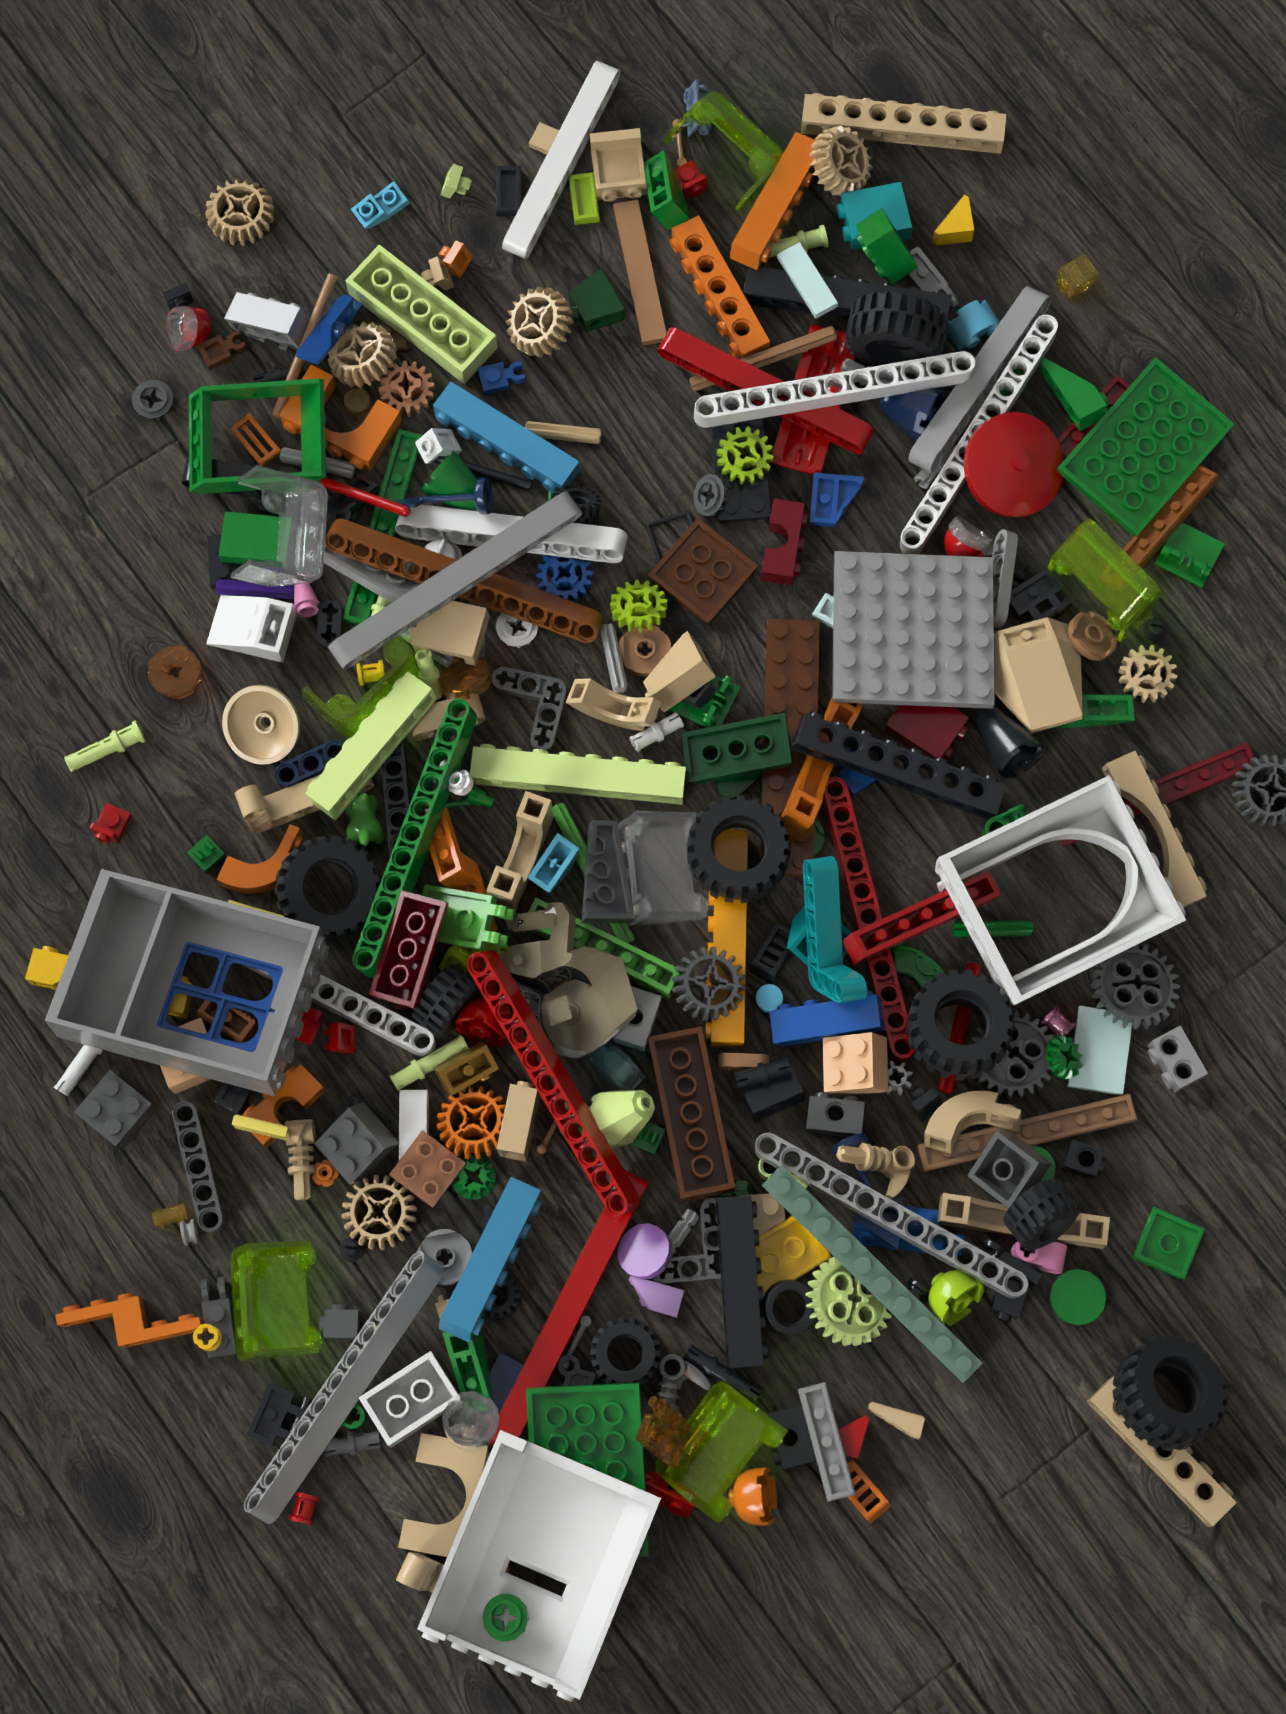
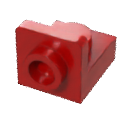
(691, 180)
(111, 824)

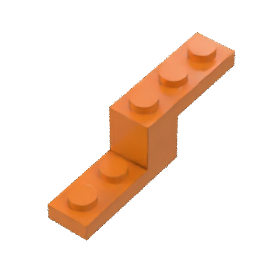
(451, 865)
(129, 1320)

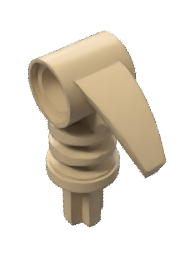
(301, 1136)
(891, 1164)

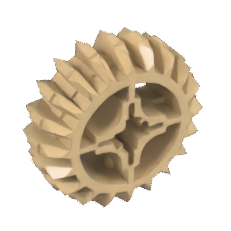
(840, 160)
(237, 225)
(526, 321)
(362, 355)
(369, 1221)

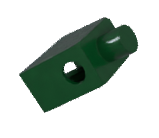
(595, 303)

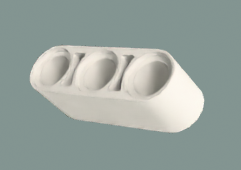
(412, 1117)

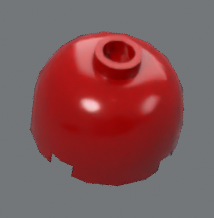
(479, 1021)

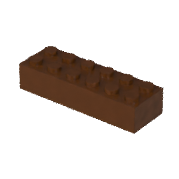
(691, 1114)

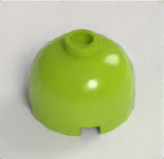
(952, 1295)

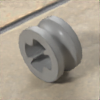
(189, 1232)

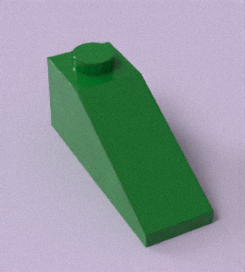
(664, 191)
(1075, 394)
(469, 1364)

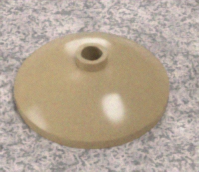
(246, 728)

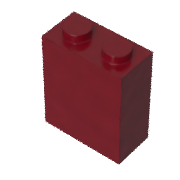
(928, 729)

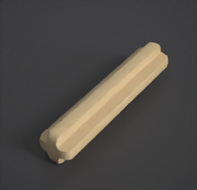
(565, 432)

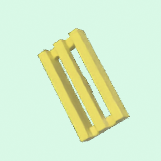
(261, 1127)

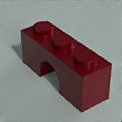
(781, 563)

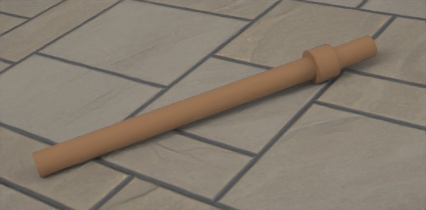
(314, 320)

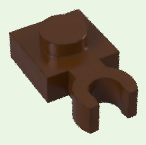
(217, 352)

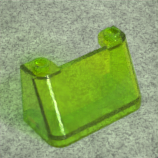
(272, 1300)

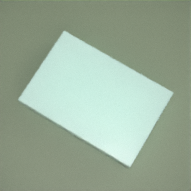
(1103, 1051)

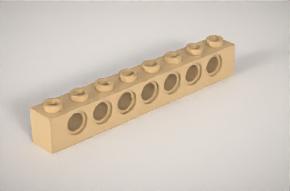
(911, 133)

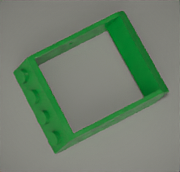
(200, 439)

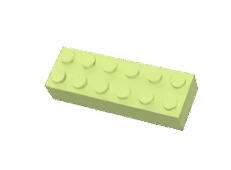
(421, 314)

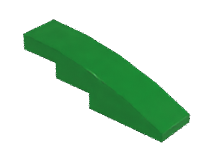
(1103, 710)

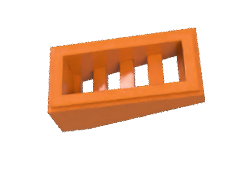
(878, 1509)

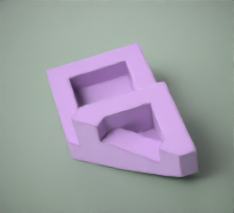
(657, 1296)

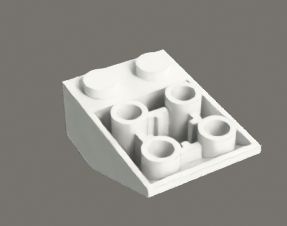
(253, 626)

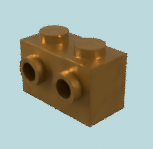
(466, 1068)

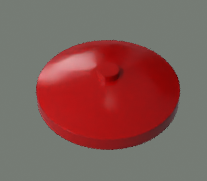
(1013, 464)

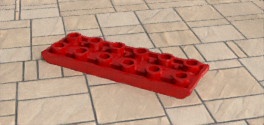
(794, 445)

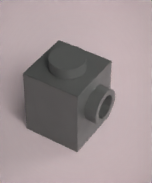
(340, 1323)

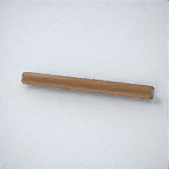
(778, 353)

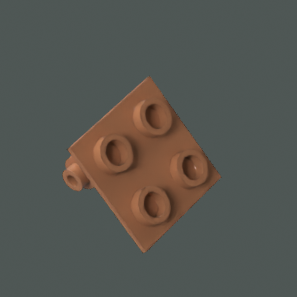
(427, 1168)

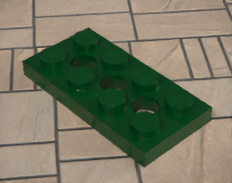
(723, 738)

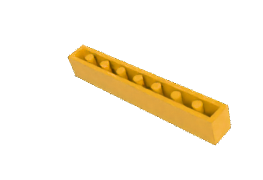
(729, 935)

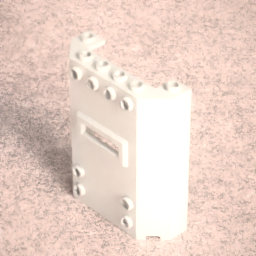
(556, 1522)

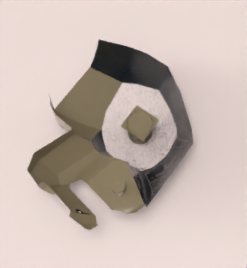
(557, 981)

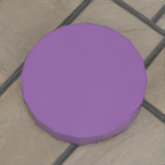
(644, 1251)

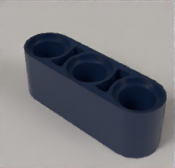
(298, 764)

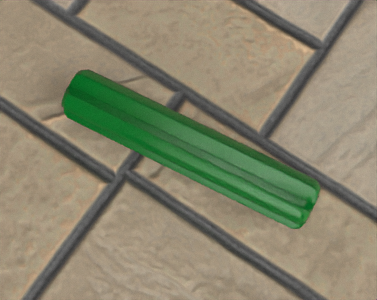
(997, 928)

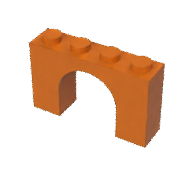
(359, 446)

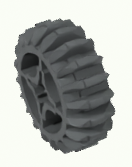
(1265, 800)
(711, 971)

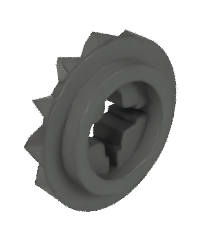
(146, 391)
(705, 504)

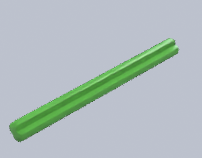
(572, 834)

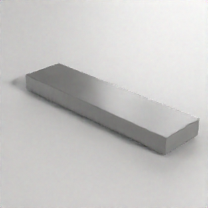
(826, 1442)

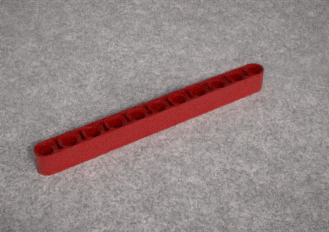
(866, 905)
(564, 1086)
(566, 1313)

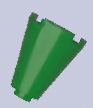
(452, 478)

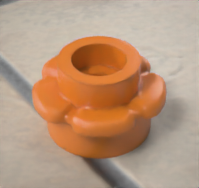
(332, 1173)

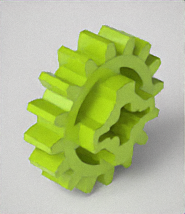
(736, 449)
(638, 606)

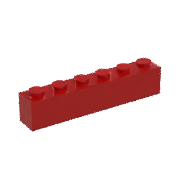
(916, 920)

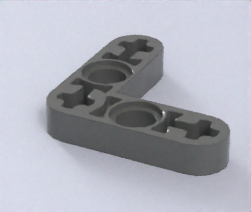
(540, 694)
(702, 1261)

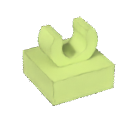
(455, 182)

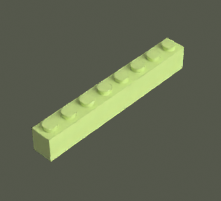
(577, 774)

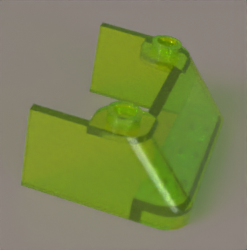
(721, 112)
(1109, 575)
(344, 712)

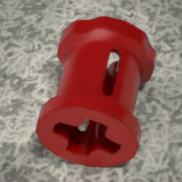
(304, 1508)

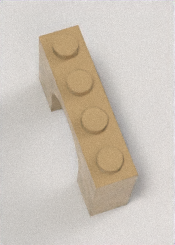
(532, 827)
(469, 1466)

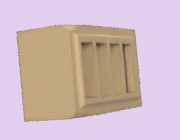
(902, 1420)

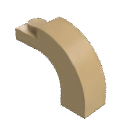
(612, 707)
(965, 1111)

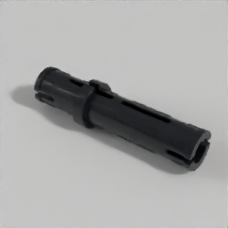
(720, 1372)

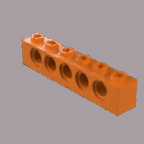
(694, 234)

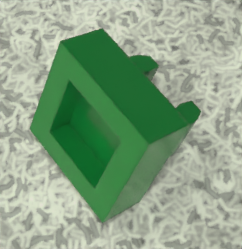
(206, 854)
(649, 1138)

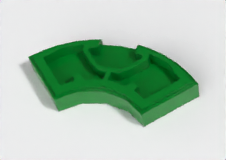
(915, 964)

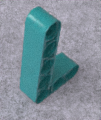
(824, 934)

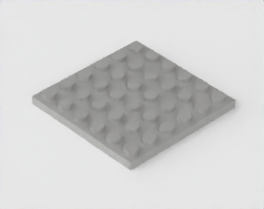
(913, 630)

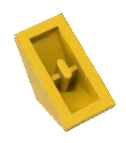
(957, 225)

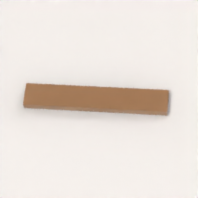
(640, 272)

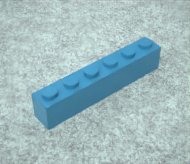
(505, 438)
(489, 1260)

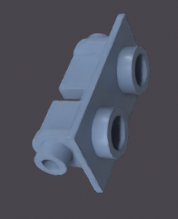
(691, 96)

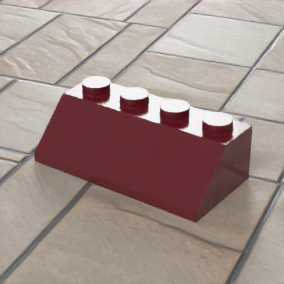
(408, 949)

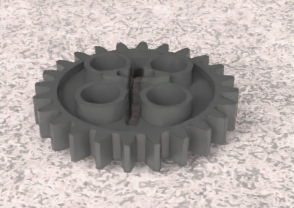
(1136, 1009)
(1027, 1036)

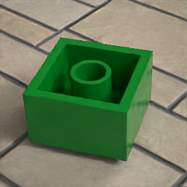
(885, 247)

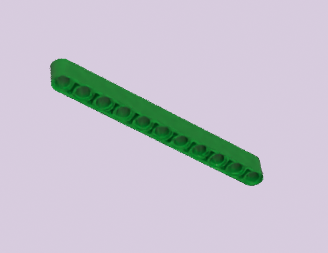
(414, 824)

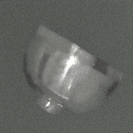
(470, 1421)

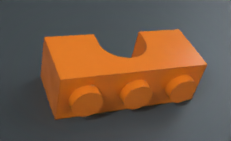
(298, 1087)

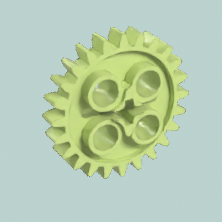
(827, 1295)

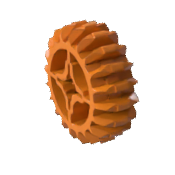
(467, 1130)

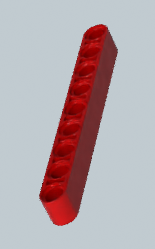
(736, 374)

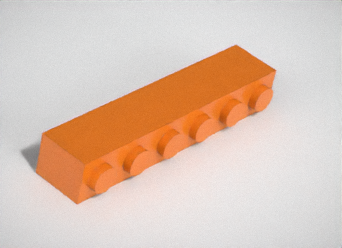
(775, 204)

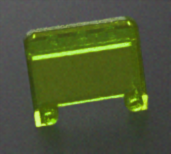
(719, 1444)

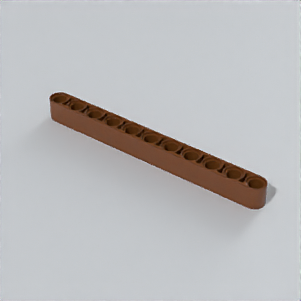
(498, 599)

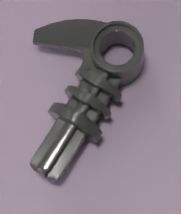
(671, 1384)

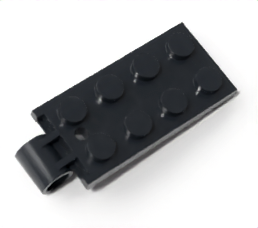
(748, 500)

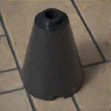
(1008, 742)

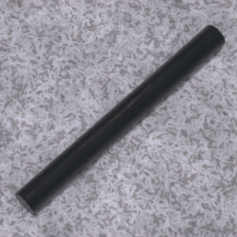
(494, 475)

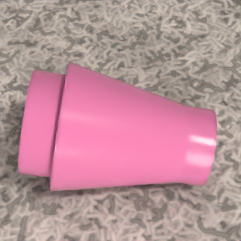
(305, 600)

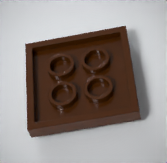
(702, 571)

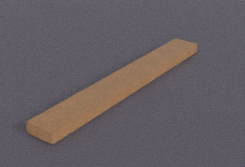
(1036, 1130)

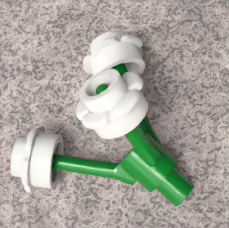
(462, 784)

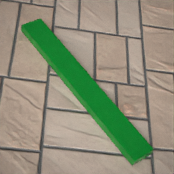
(394, 487)

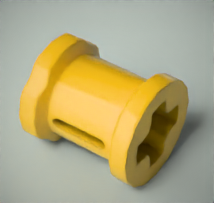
(370, 672)
(214, 1343)

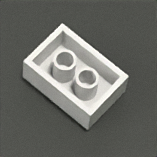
(409, 1399)

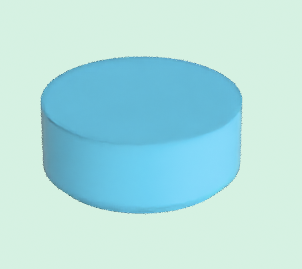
(768, 998)

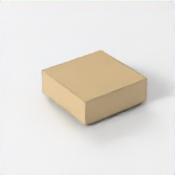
(543, 138)

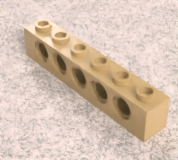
(1207, 1510)

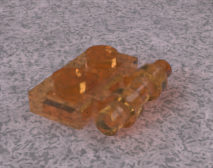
(658, 1437)

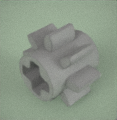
(899, 1071)

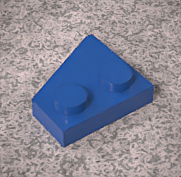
(832, 497)

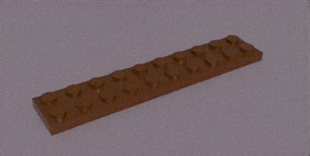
(791, 690)

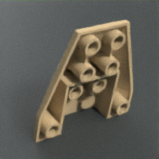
(1038, 674)

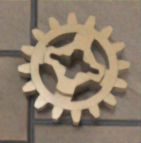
(1143, 664)

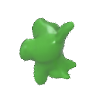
(363, 821)

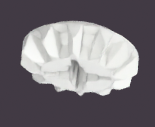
(520, 638)

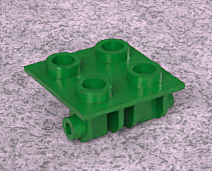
(1190, 554)
(717, 707)

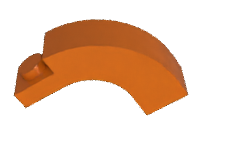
(259, 877)

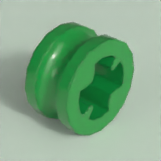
(356, 1424)

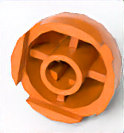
(754, 1496)

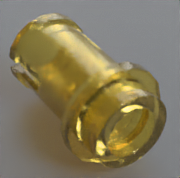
(169, 1215)

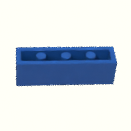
(826, 1019)

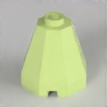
(621, 1114)

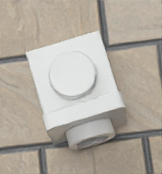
(437, 443)

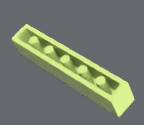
(371, 745)

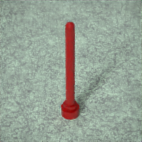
(366, 497)

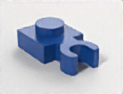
(496, 378)
(855, 781)

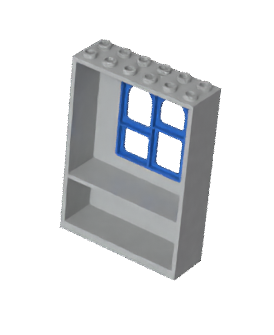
(132, 965)

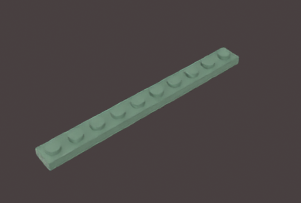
(872, 1274)

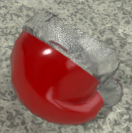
(188, 327)
(966, 540)

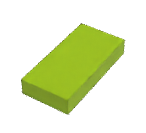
(584, 198)

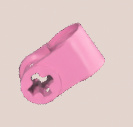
(1047, 1259)

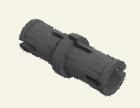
(353, 1443)

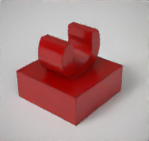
(340, 1038)

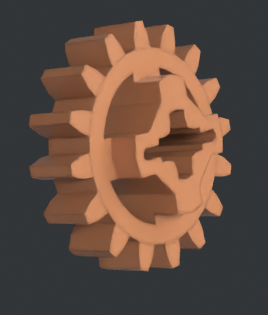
(394, 388)

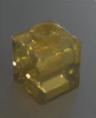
(1076, 277)

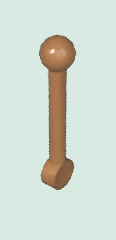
(681, 161)
(542, 1147)

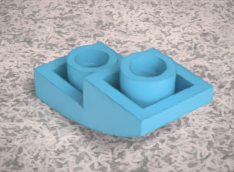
(380, 207)

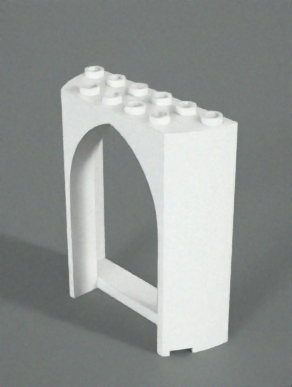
(1087, 815)

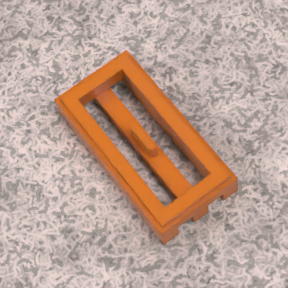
(268, 456)

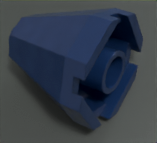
(913, 409)

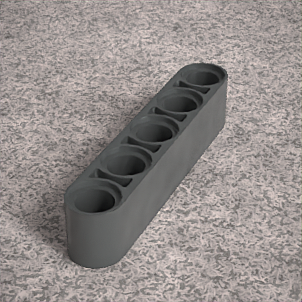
(190, 1158)

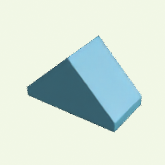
(554, 863)

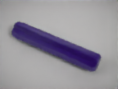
(249, 589)

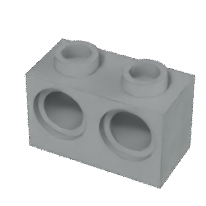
(1184, 1056)

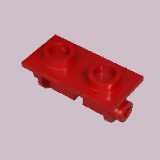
(669, 1499)

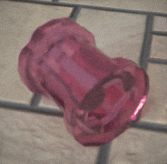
(1058, 1022)

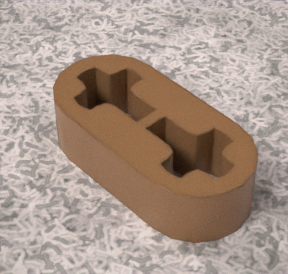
(740, 1061)

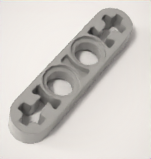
(1003, 568)

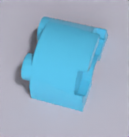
(971, 324)

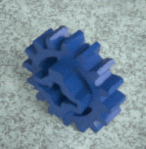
(558, 585)

